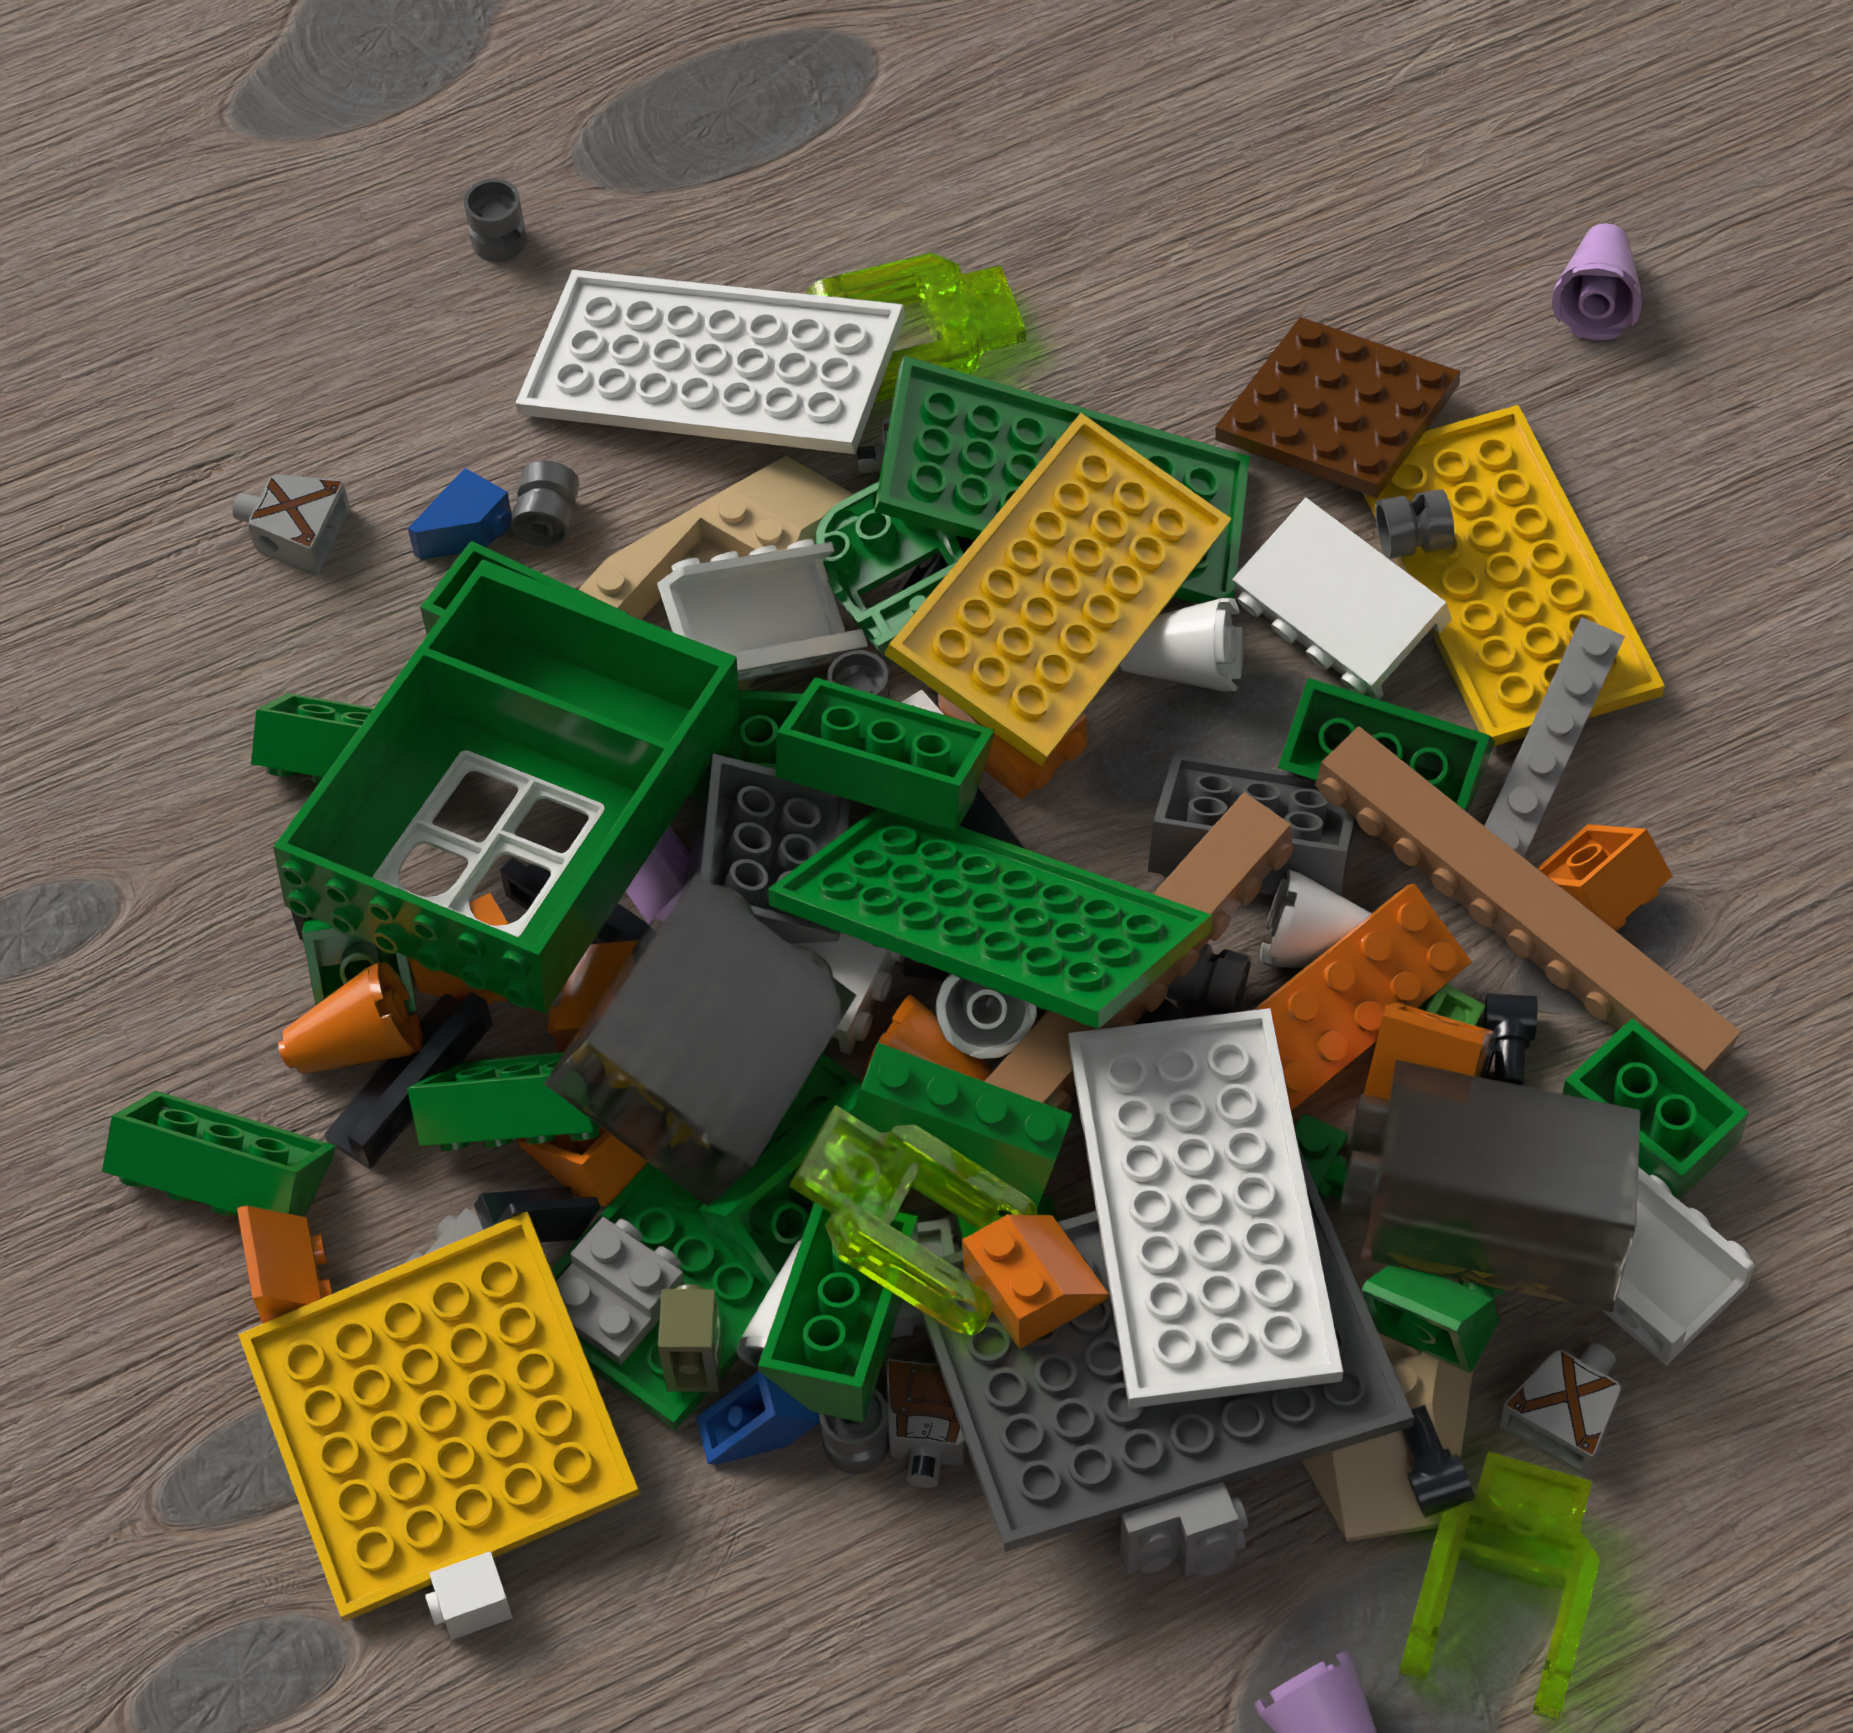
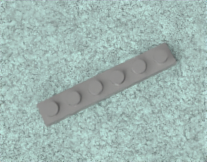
(1553, 734)

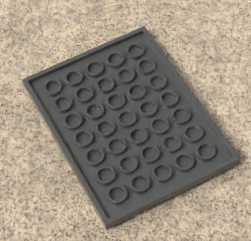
(1068, 1451)

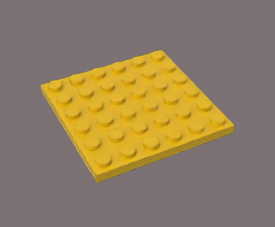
(437, 1415)

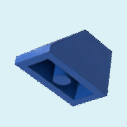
(461, 513)
(753, 1421)

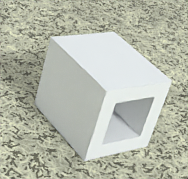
(468, 1596)

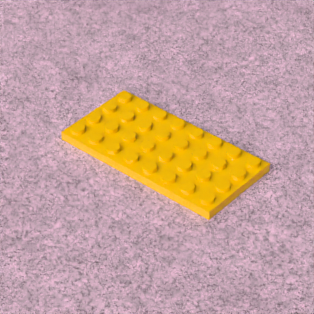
(1513, 575)
(1058, 589)

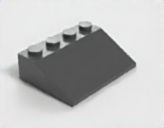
(1204, 789)
(759, 830)

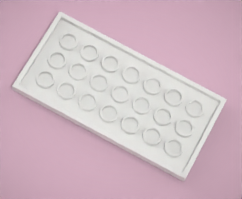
(712, 361)
(1203, 1209)

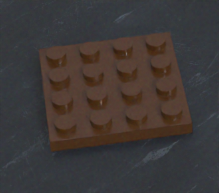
(1338, 406)

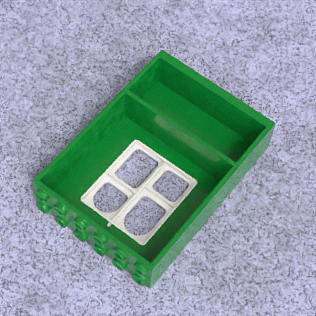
(545, 699)

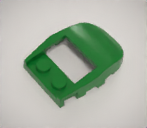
(874, 550)

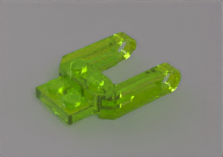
(962, 310)
(863, 1183)
(1522, 1529)

